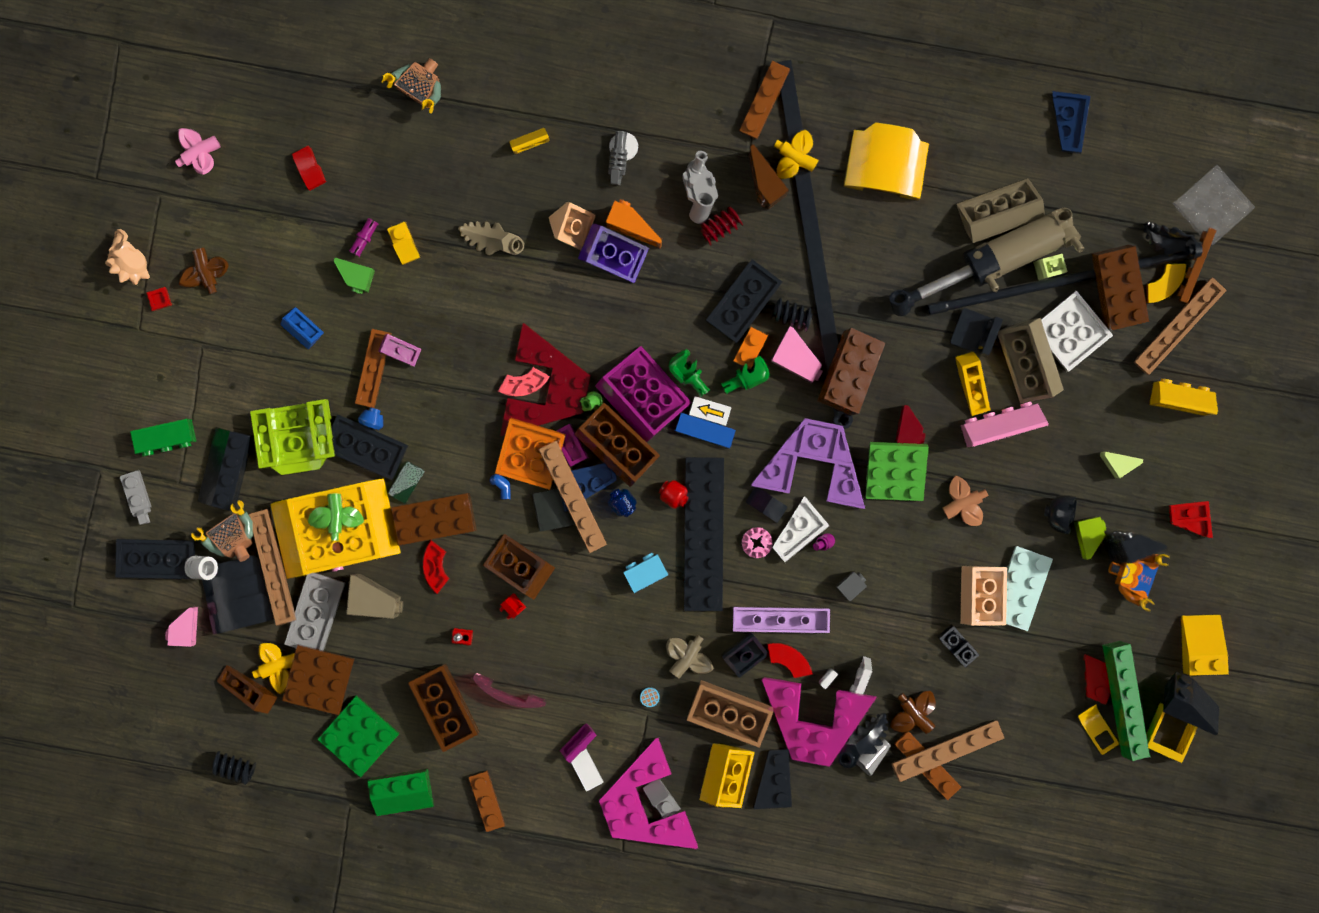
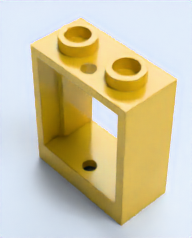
(1183, 745)

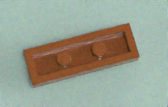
(487, 801)

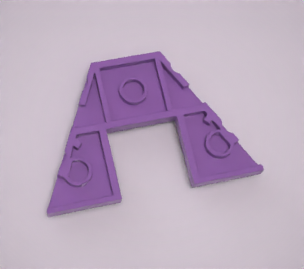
(818, 442)

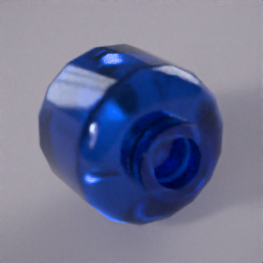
(622, 502)

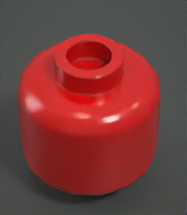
(673, 494)

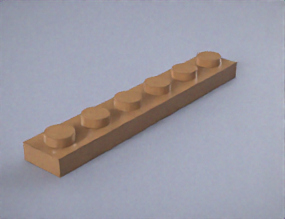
(1179, 326)
(572, 496)
(272, 567)
(947, 750)

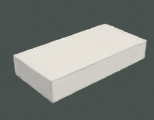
(586, 770)

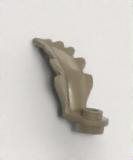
(491, 238)

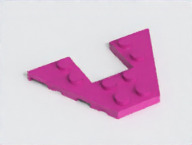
(813, 741)
(625, 810)

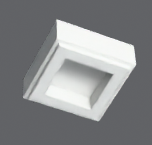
(826, 680)

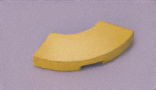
(1167, 284)

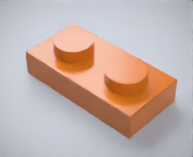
(750, 348)

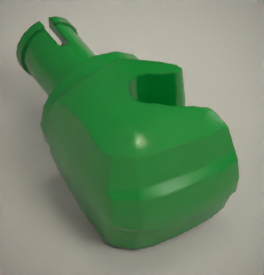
(687, 374)
(747, 379)

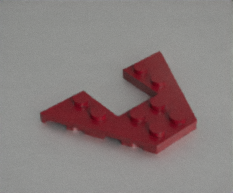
(566, 385)

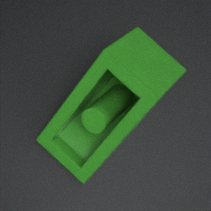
(355, 275)

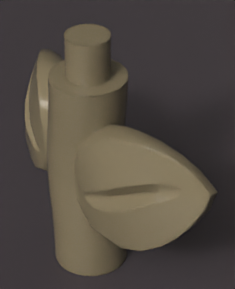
(688, 656)

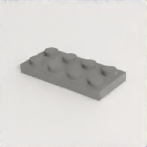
(315, 611)

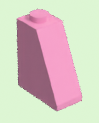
(797, 357)

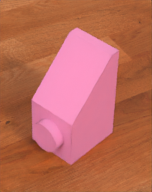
(183, 629)

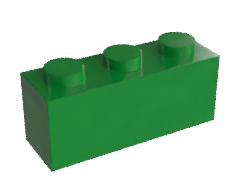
(163, 437)

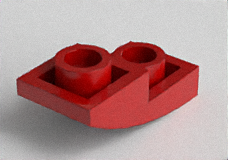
(308, 168)

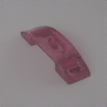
(485, 684)

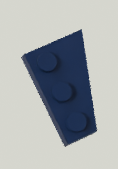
(1071, 119)
(592, 479)

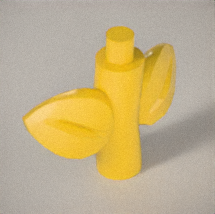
(795, 155)
(274, 666)

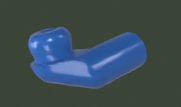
(502, 483)

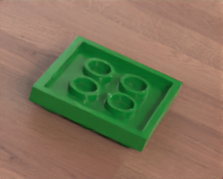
(358, 736)

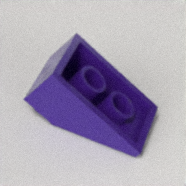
(613, 253)

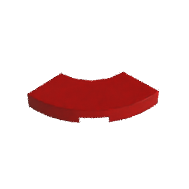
(433, 566)
(790, 658)

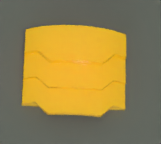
(887, 160)

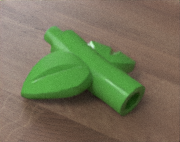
(335, 516)

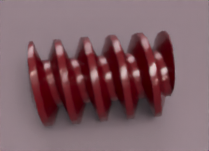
(720, 225)

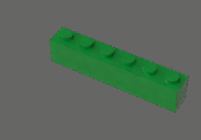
(1126, 700)

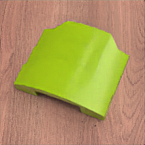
(293, 437)

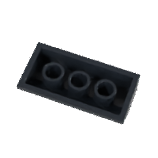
(225, 469)
(1130, 547)

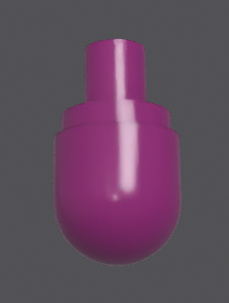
(824, 542)

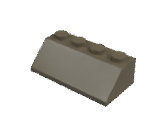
(1001, 210)
(1030, 361)

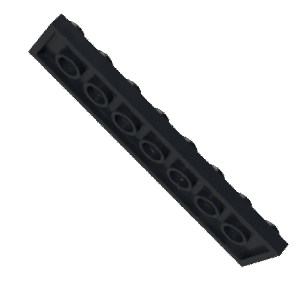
(704, 534)

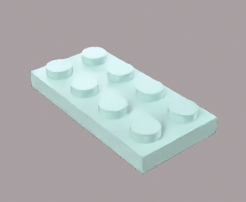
(1024, 585)

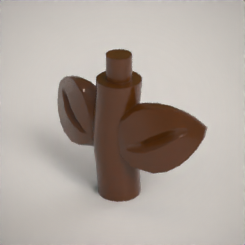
(204, 271)
(915, 713)

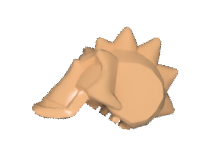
(126, 260)

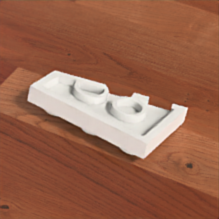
(800, 530)

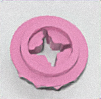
(756, 533)

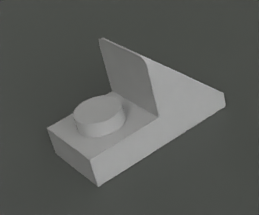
(661, 798)

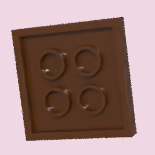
(318, 679)

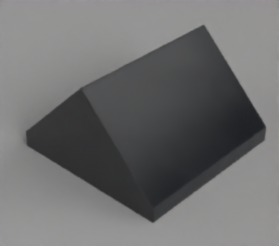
(744, 654)

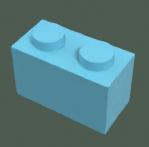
(645, 573)

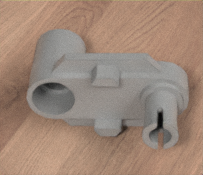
(700, 188)

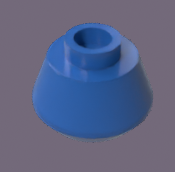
(371, 418)

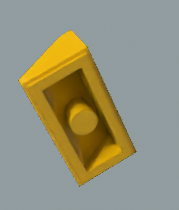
(529, 141)

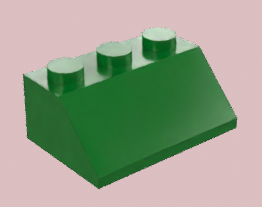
(400, 792)

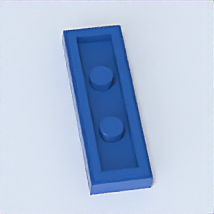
(705, 430)

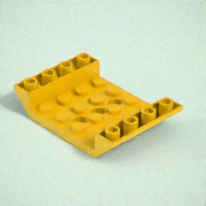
(311, 549)

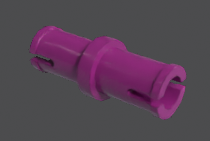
(363, 237)

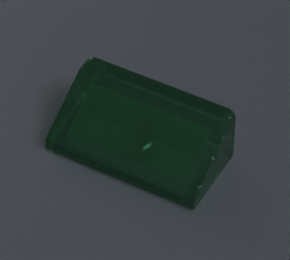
(406, 482)

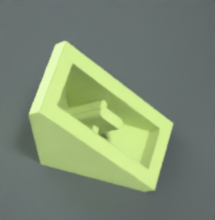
(1050, 266)
(1120, 464)

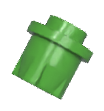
(591, 401)

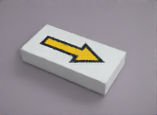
(710, 411)

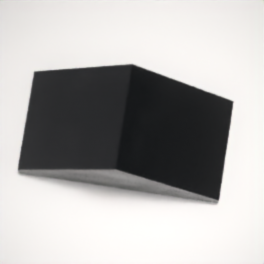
(766, 504)

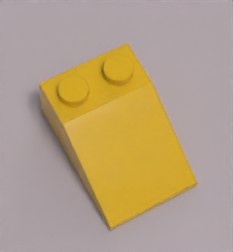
(1203, 645)

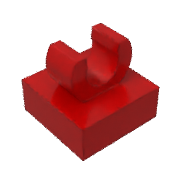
(512, 606)

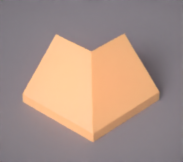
(571, 224)

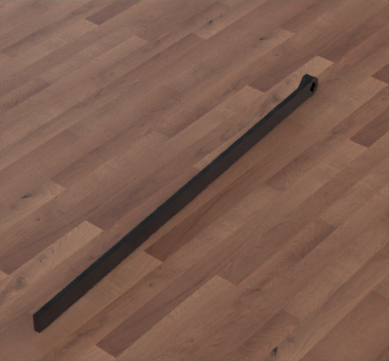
(812, 234)

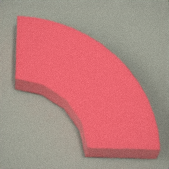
(524, 384)

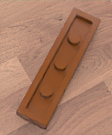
(764, 100)
(1193, 273)
(372, 371)
(937, 776)

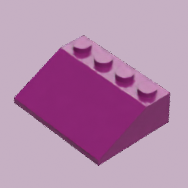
(643, 394)

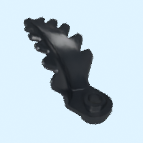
(1172, 240)
(864, 741)

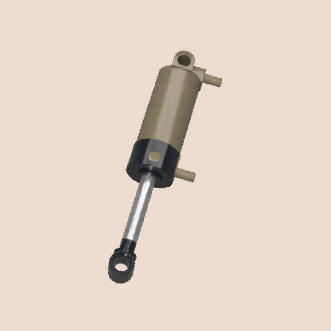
(1000, 257)

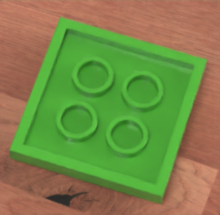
(896, 471)

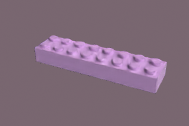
(781, 619)

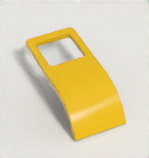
(1095, 725)

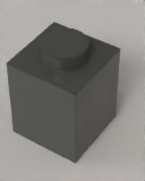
(852, 585)

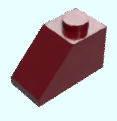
(909, 428)

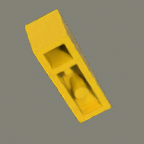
(973, 382)

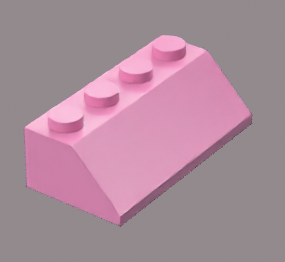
(1003, 425)

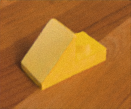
(403, 243)

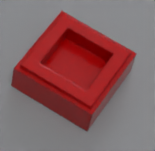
(159, 299)

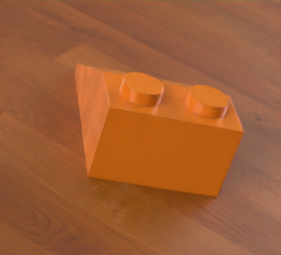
(630, 223)

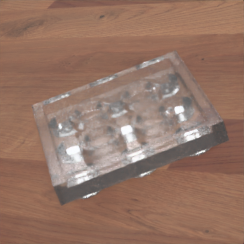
(1214, 204)

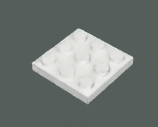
(1074, 331)

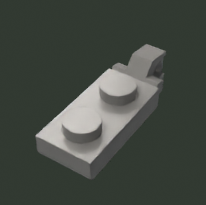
(136, 496)

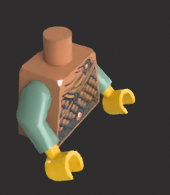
(417, 83)
(230, 536)

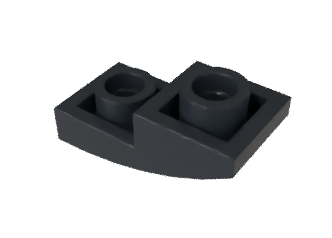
(958, 645)

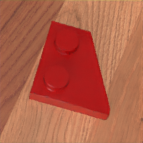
(1192, 517)
(1096, 680)

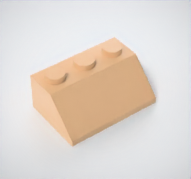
(983, 595)

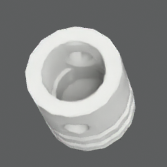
(201, 567)

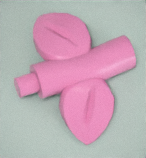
(196, 150)

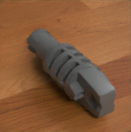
(618, 158)

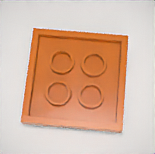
(521, 454)

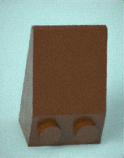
(767, 183)
(519, 566)

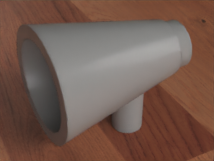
(870, 762)

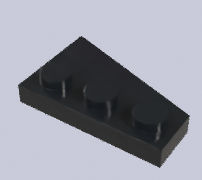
(775, 783)

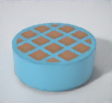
(649, 697)

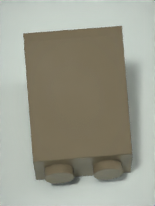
(372, 599)

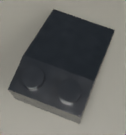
(1190, 703)

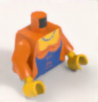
(1137, 578)

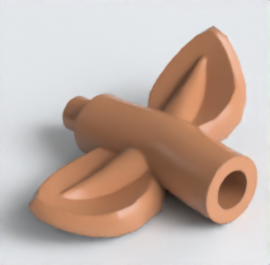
(965, 502)

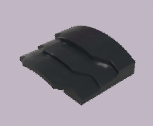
(237, 595)

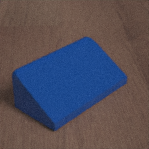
(301, 328)

